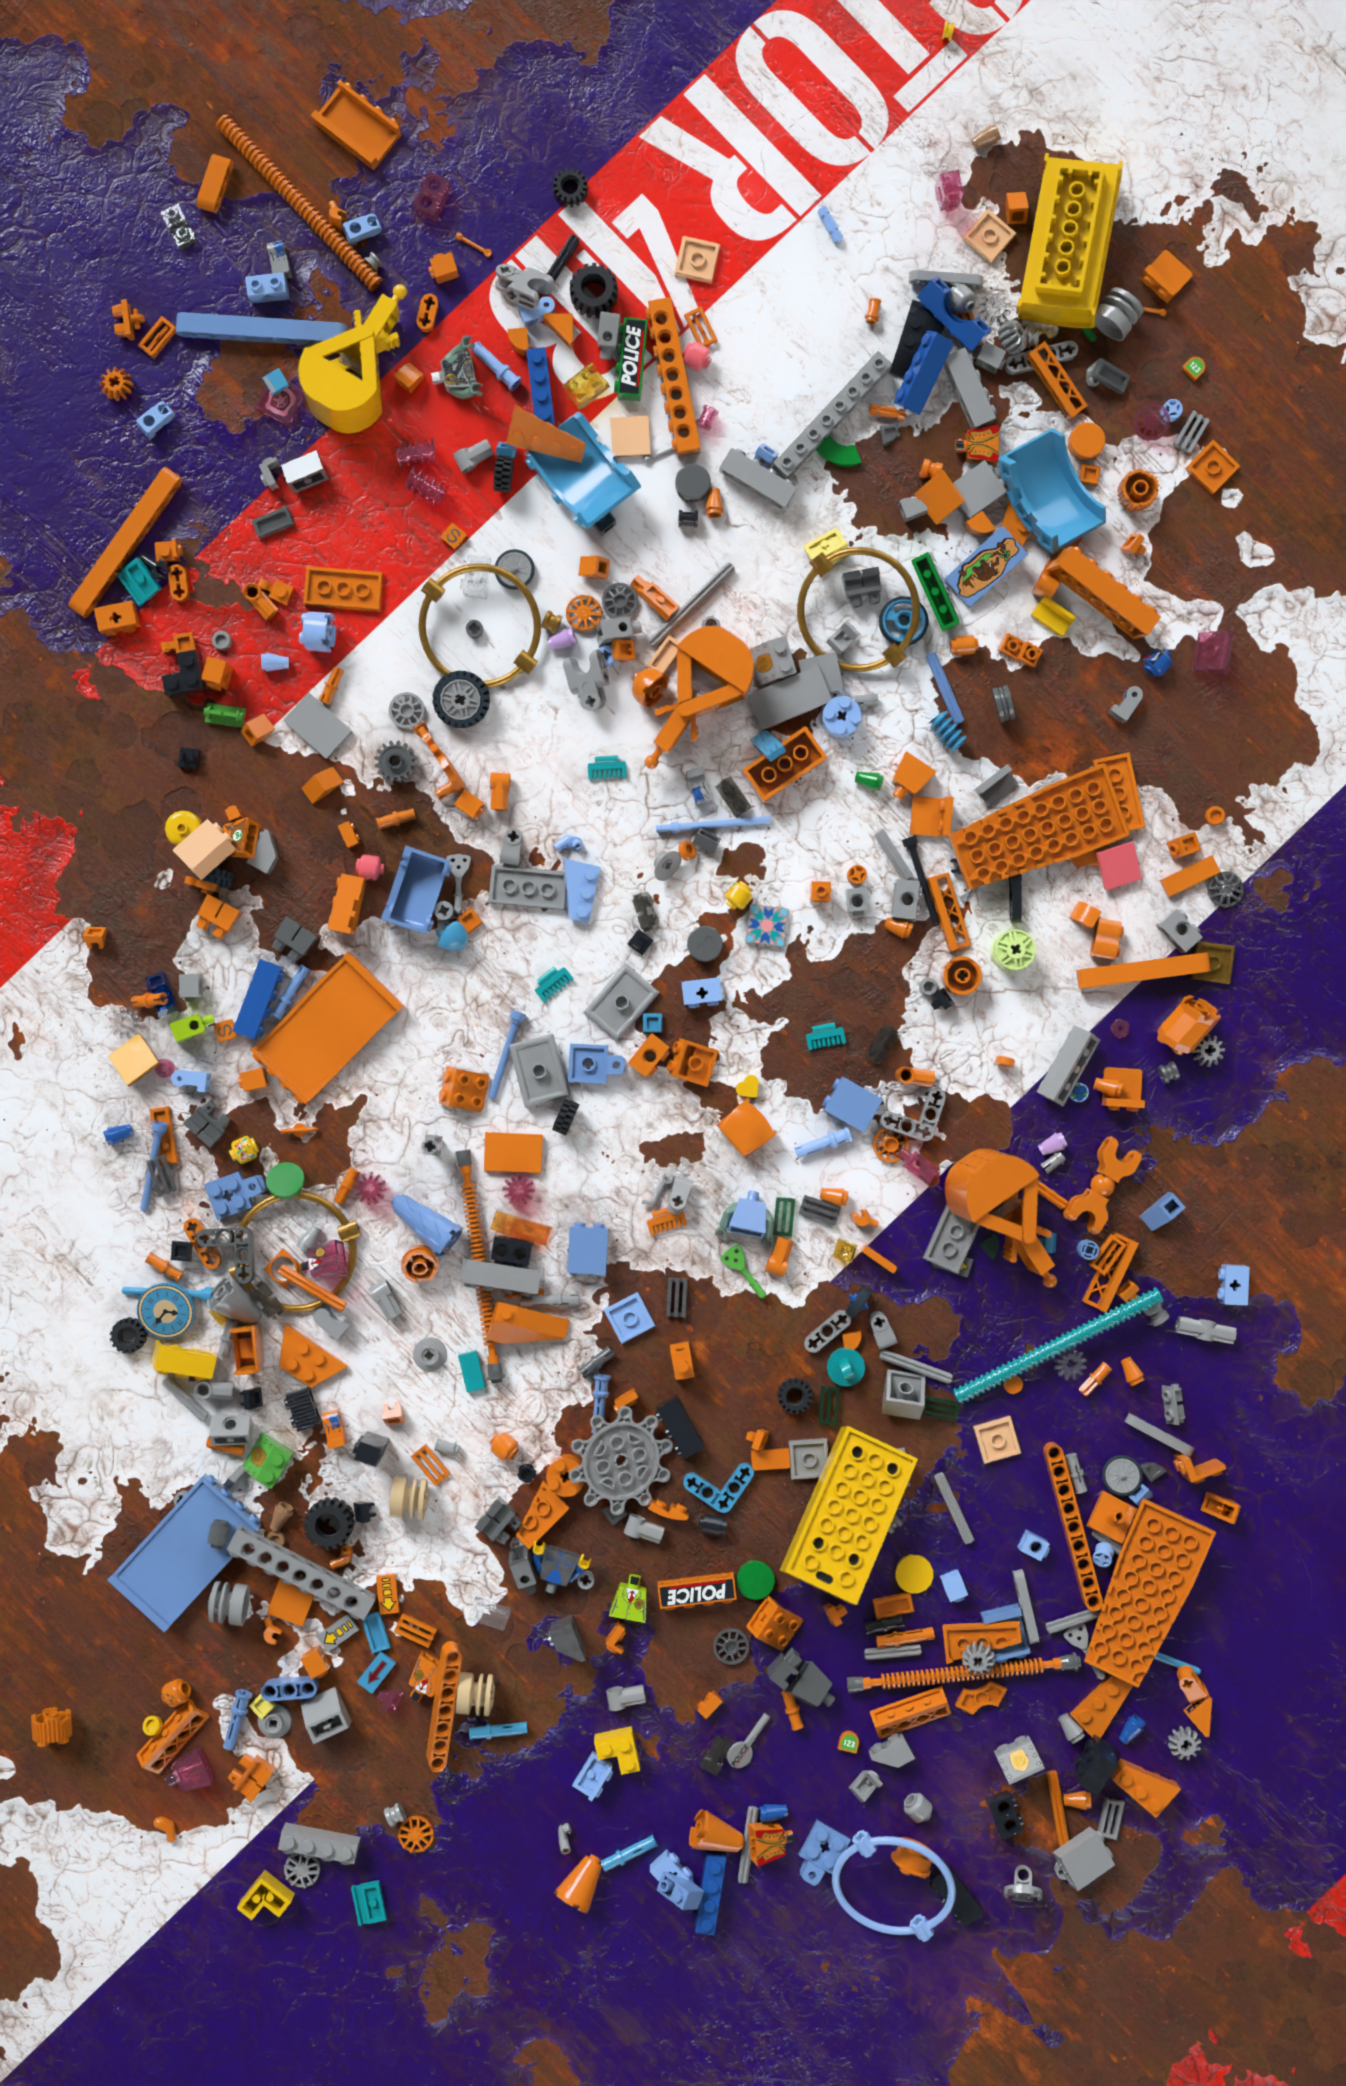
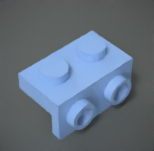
(593, 1776)

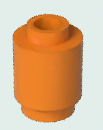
(964, 645)

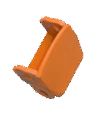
(746, 1128)
(248, 1349)

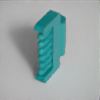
(604, 763)
(550, 978)
(825, 1031)

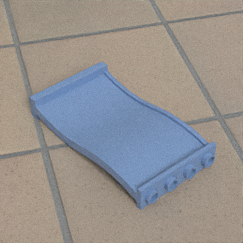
(175, 1557)

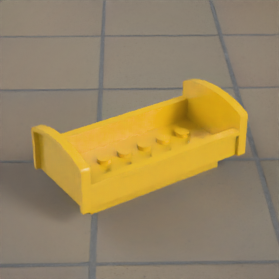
(1070, 242)

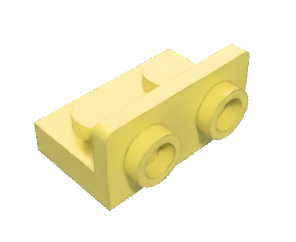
(828, 543)

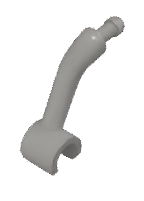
(658, 1191)

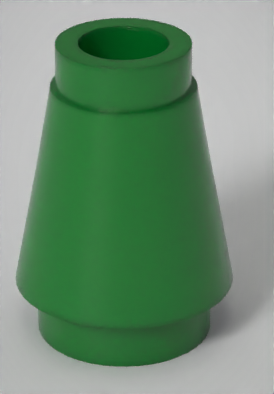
(869, 780)

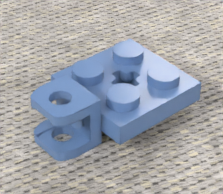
(602, 1063)
(242, 1192)
(815, 1859)

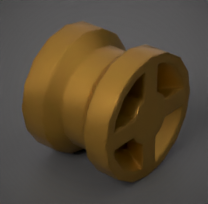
(551, 621)

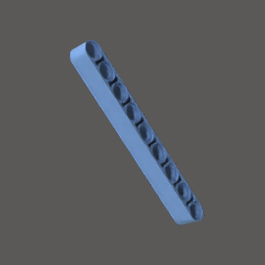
(256, 328)

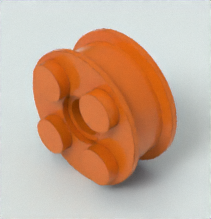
(912, 1861)

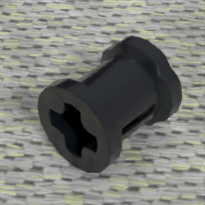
(688, 518)

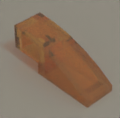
(520, 1227)

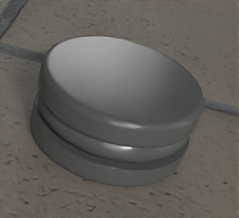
(692, 483)
(1003, 703)
(704, 943)

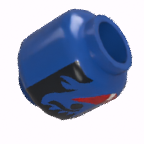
(1157, 662)

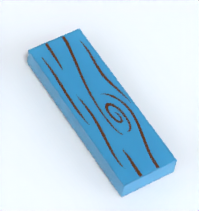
(768, 745)

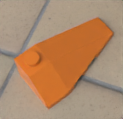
(520, 1325)

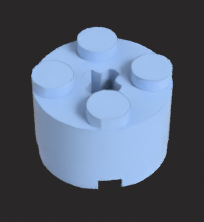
(318, 631)
(843, 706)

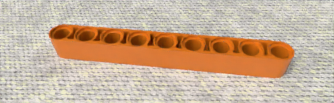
(125, 542)
(1078, 1533)

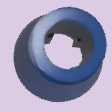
(117, 1134)
(1132, 1729)
(772, 1812)

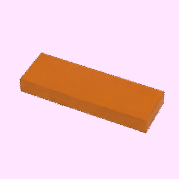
(1190, 876)
(168, 1143)

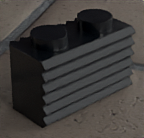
(303, 1409)

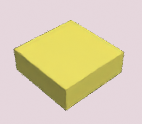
(262, 1707)

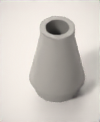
(309, 1239)
(1071, 1729)

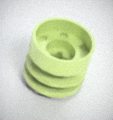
(1002, 952)

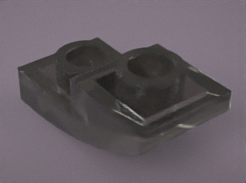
(179, 227)

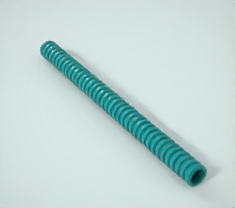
(1061, 1343)

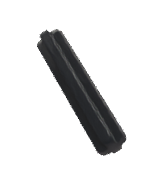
(563, 256)

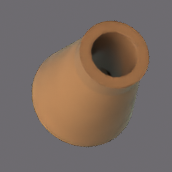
(986, 137)
(281, 1515)

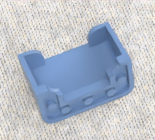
(416, 890)

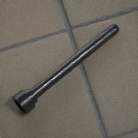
(911, 844)

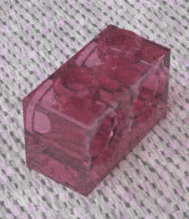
(436, 197)

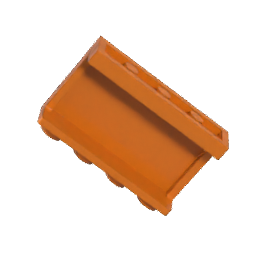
(357, 125)

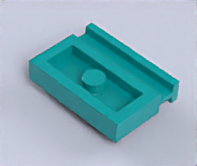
(139, 581)
(369, 1902)

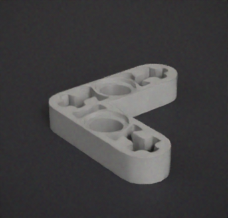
(923, 1121)

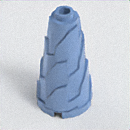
(429, 1226)

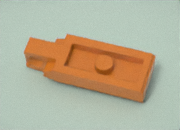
(655, 597)

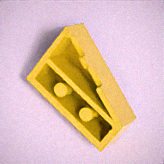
(183, 1361)

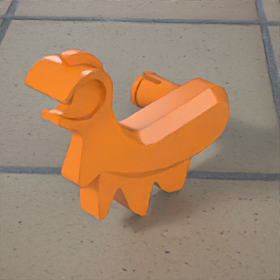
(455, 783)

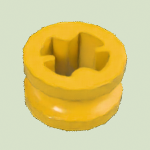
(948, 30)

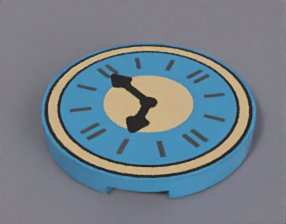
(166, 1310)

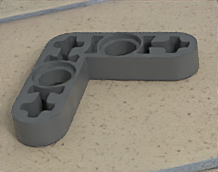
(239, 1245)

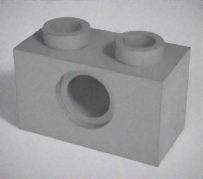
(899, 909)
(1169, 925)
(239, 1435)

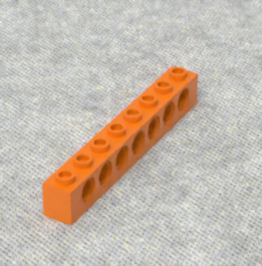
(663, 309)

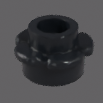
(526, 1478)

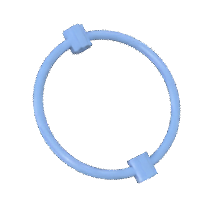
(919, 1924)

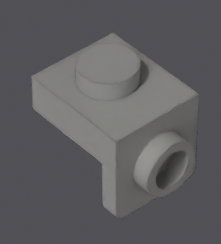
(267, 477)
(843, 638)
(865, 1784)

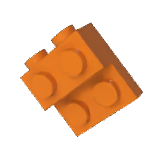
(692, 1062)

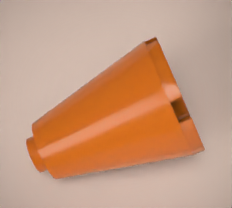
(714, 1834)
(581, 1883)

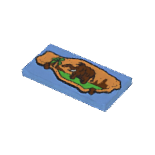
(986, 566)

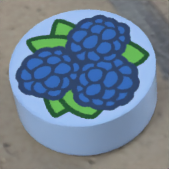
(1079, 1092)

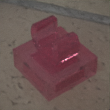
(390, 1699)

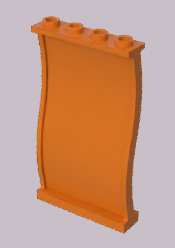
(327, 1028)

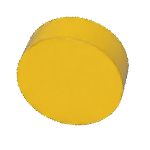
(152, 1725)

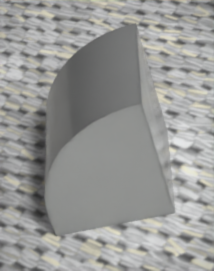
(911, 508)

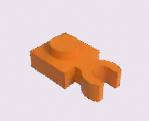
(207, 887)

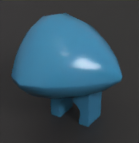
(453, 937)

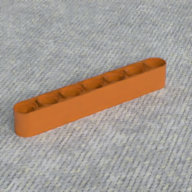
(1143, 970)
(446, 1714)

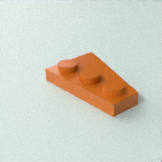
(541, 1516)

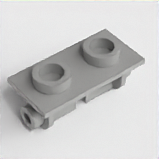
(1171, 1395)

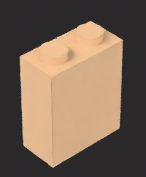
(205, 848)

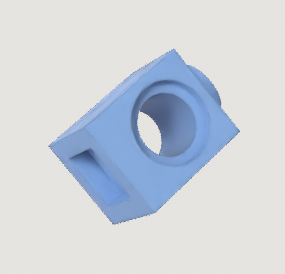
(1028, 1539)
(954, 1586)

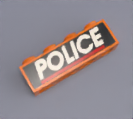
(696, 1590)

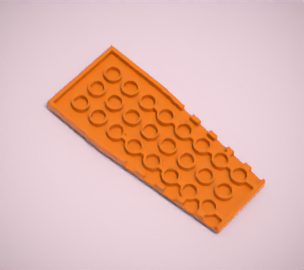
(1041, 829)
(1147, 1590)

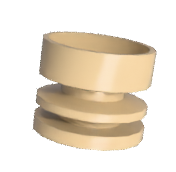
(408, 1498)
(475, 1694)

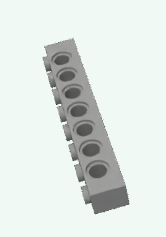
(832, 415)
(298, 1563)

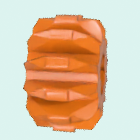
(116, 391)

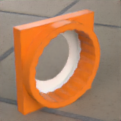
(271, 1267)

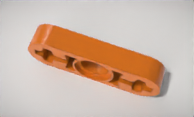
(204, 1258)

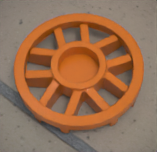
(416, 1834)

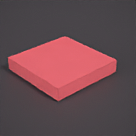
(1118, 865)

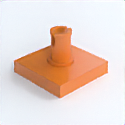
(1111, 1517)

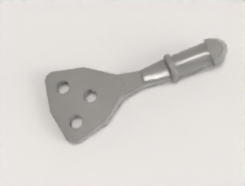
(458, 874)
(1082, 1644)

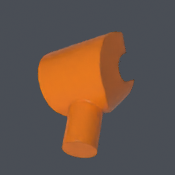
(336, 216)
(864, 1220)
(270, 1631)

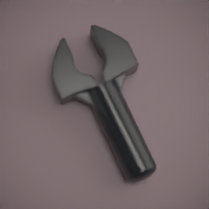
(155, 566)

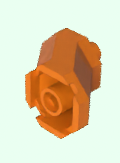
(1188, 1025)

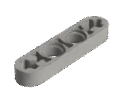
(922, 277)
(1027, 367)
(1159, 1435)
(1025, 1606)

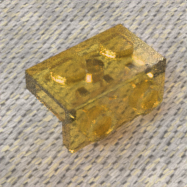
(585, 386)

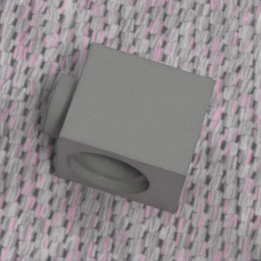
(991, 358)
(856, 892)
(190, 987)

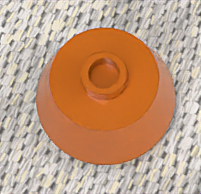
(419, 1264)

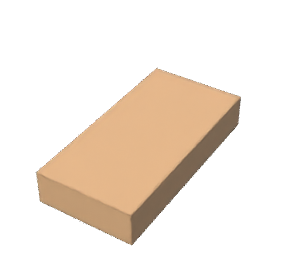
(664, 655)

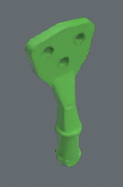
(740, 1265)

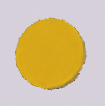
(914, 1573)

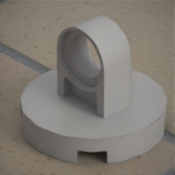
(1023, 1889)

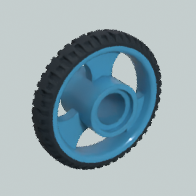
(888, 614)

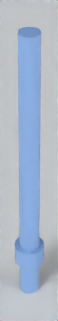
(676, 827)

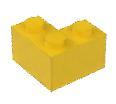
(620, 1744)
(265, 1892)

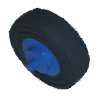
(858, 1301)

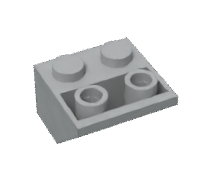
(325, 1715)

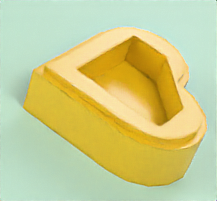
(748, 1087)

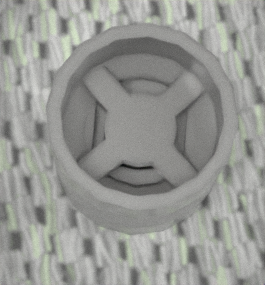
(1157, 1314)

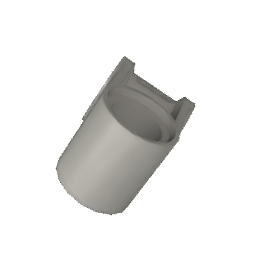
(511, 850)
(679, 1192)
(882, 1333)

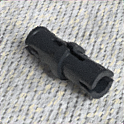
(884, 1624)

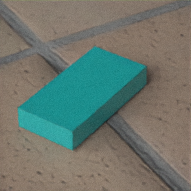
(471, 1371)

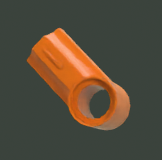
(261, 602)
(499, 785)
(916, 1077)
(777, 1262)

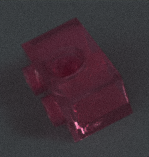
(949, 190)

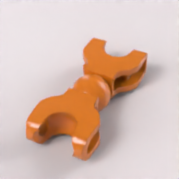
(1102, 1185)

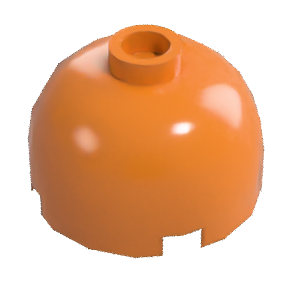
(648, 686)

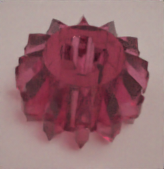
(366, 1182)
(521, 1196)

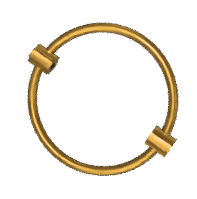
(822, 565)
(434, 591)
(347, 1232)

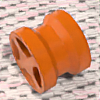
(859, 873)

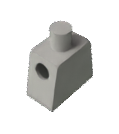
(608, 326)
(610, 629)

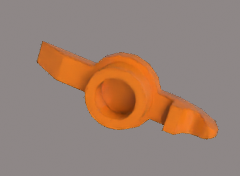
(298, 1130)

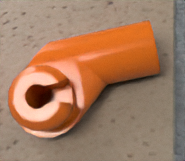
(343, 1559)

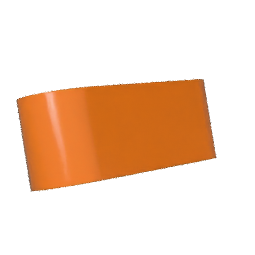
(214, 183)

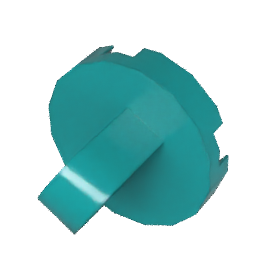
(845, 1366)

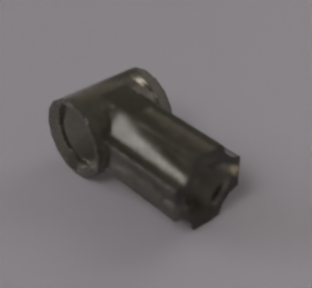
(713, 1759)

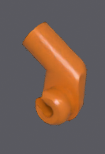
(167, 1826)

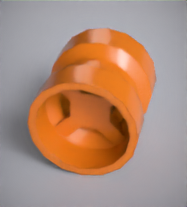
(930, 469)

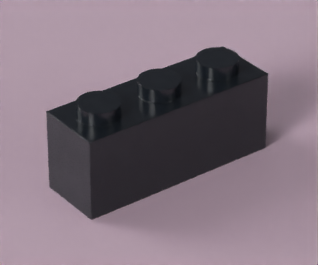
(679, 1427)
(370, 1448)
(965, 1906)

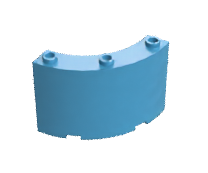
(588, 487)
(1049, 492)

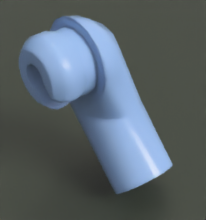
(569, 841)

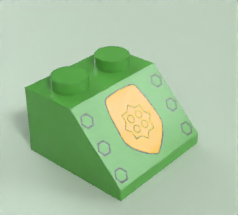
(267, 1460)

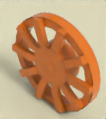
(583, 612)
(890, 1145)

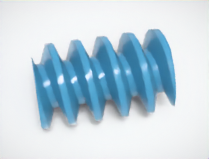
(947, 731)

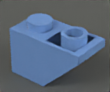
(1162, 1211)
(680, 1891)

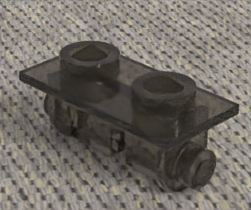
(733, 797)
(649, 919)
(885, 1036)
(261, 1295)

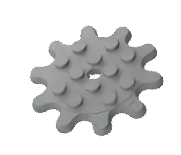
(637, 1471)

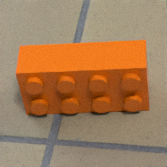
(773, 776)

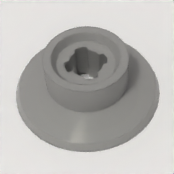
(666, 865)
(436, 1347)
(283, 1720)

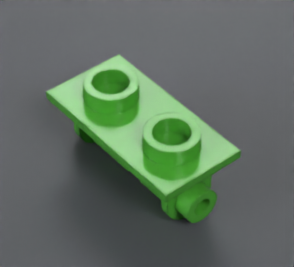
(224, 715)

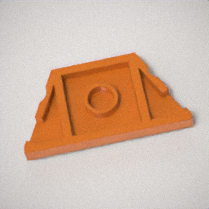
(307, 1359)

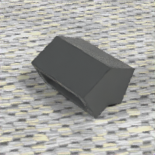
(706, 841)

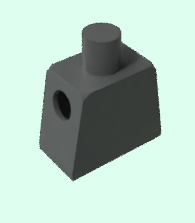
(523, 1569)
(811, 1686)

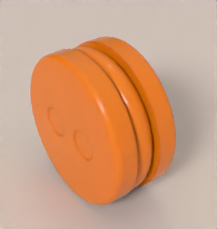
(1086, 441)

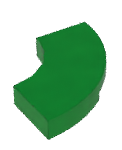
(838, 454)

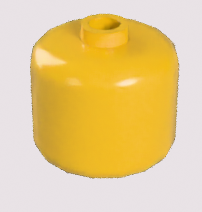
(181, 825)

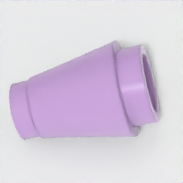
(563, 639)
(1053, 1144)

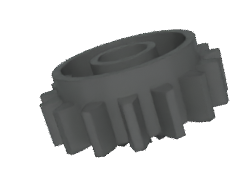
(399, 771)

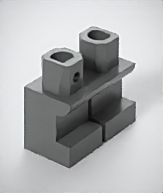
(862, 584)
(296, 937)
(201, 1118)
(495, 1520)
(784, 1666)

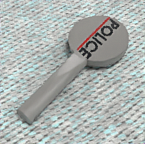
(741, 1752)

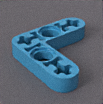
(719, 1494)

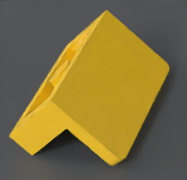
(1053, 616)

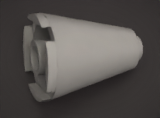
(234, 1302)

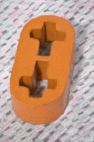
(432, 313)
(174, 583)

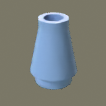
(273, 662)

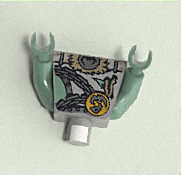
(458, 371)

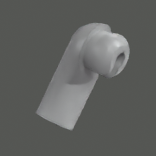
(1090, 381)
(564, 1845)

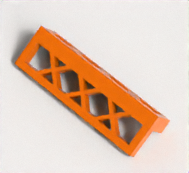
(1052, 383)
(945, 924)
(1114, 1279)
(909, 1710)
(173, 1726)

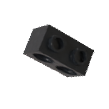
(512, 1245)
(1002, 1815)

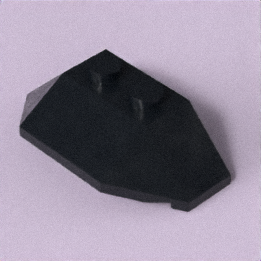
(915, 327)

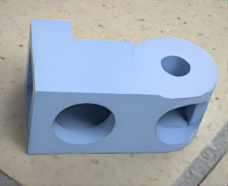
(361, 228)
(531, 317)
(155, 419)
(186, 1077)

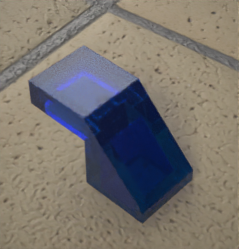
(159, 983)

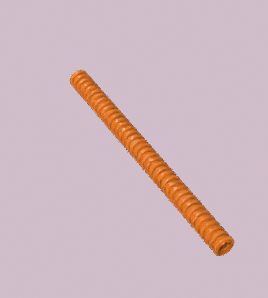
(298, 202)

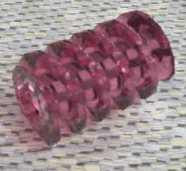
(416, 452)
(426, 487)

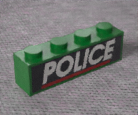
(632, 359)
(937, 591)

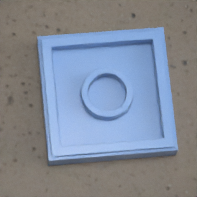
(629, 1317)

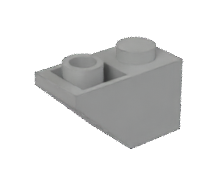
(266, 853)
(893, 1751)

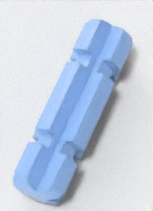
(830, 224)

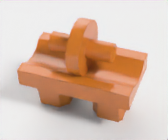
(126, 328)

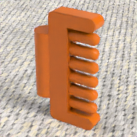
(663, 1216)

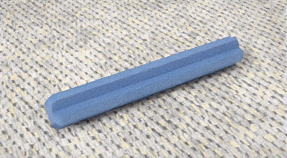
(945, 688)

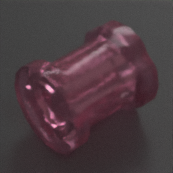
(707, 417)

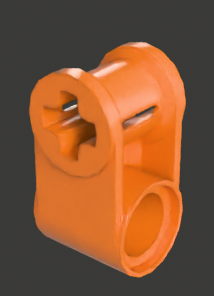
(1191, 1684)

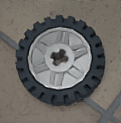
(462, 684)

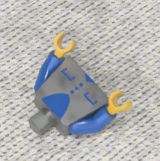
(558, 1565)

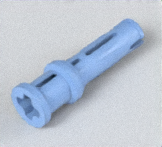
(502, 371)
(831, 1140)

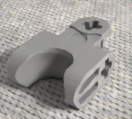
(523, 286)
(588, 684)

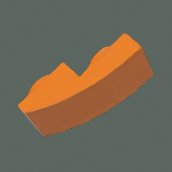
(1020, 650)
(675, 1512)

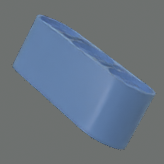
(282, 1693)

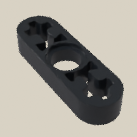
(1015, 898)

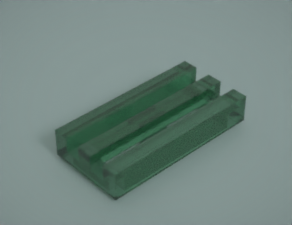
(791, 1217)
(821, 1405)
(944, 1408)

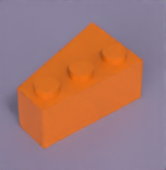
(347, 904)
(1145, 1787)

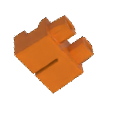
(219, 913)
(253, 1778)

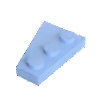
(581, 886)

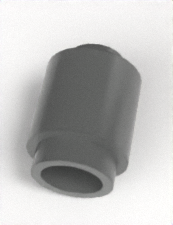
(218, 1533)

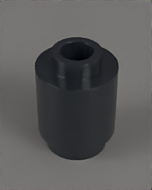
(712, 1525)

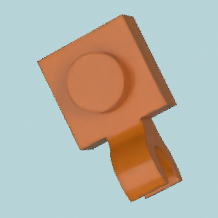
(279, 591)
(181, 643)

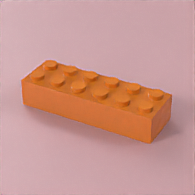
(1103, 592)

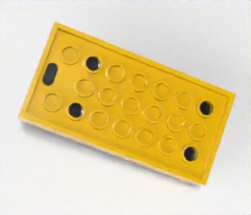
(848, 1514)

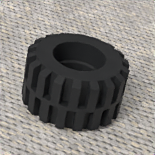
(589, 275)
(321, 1537)

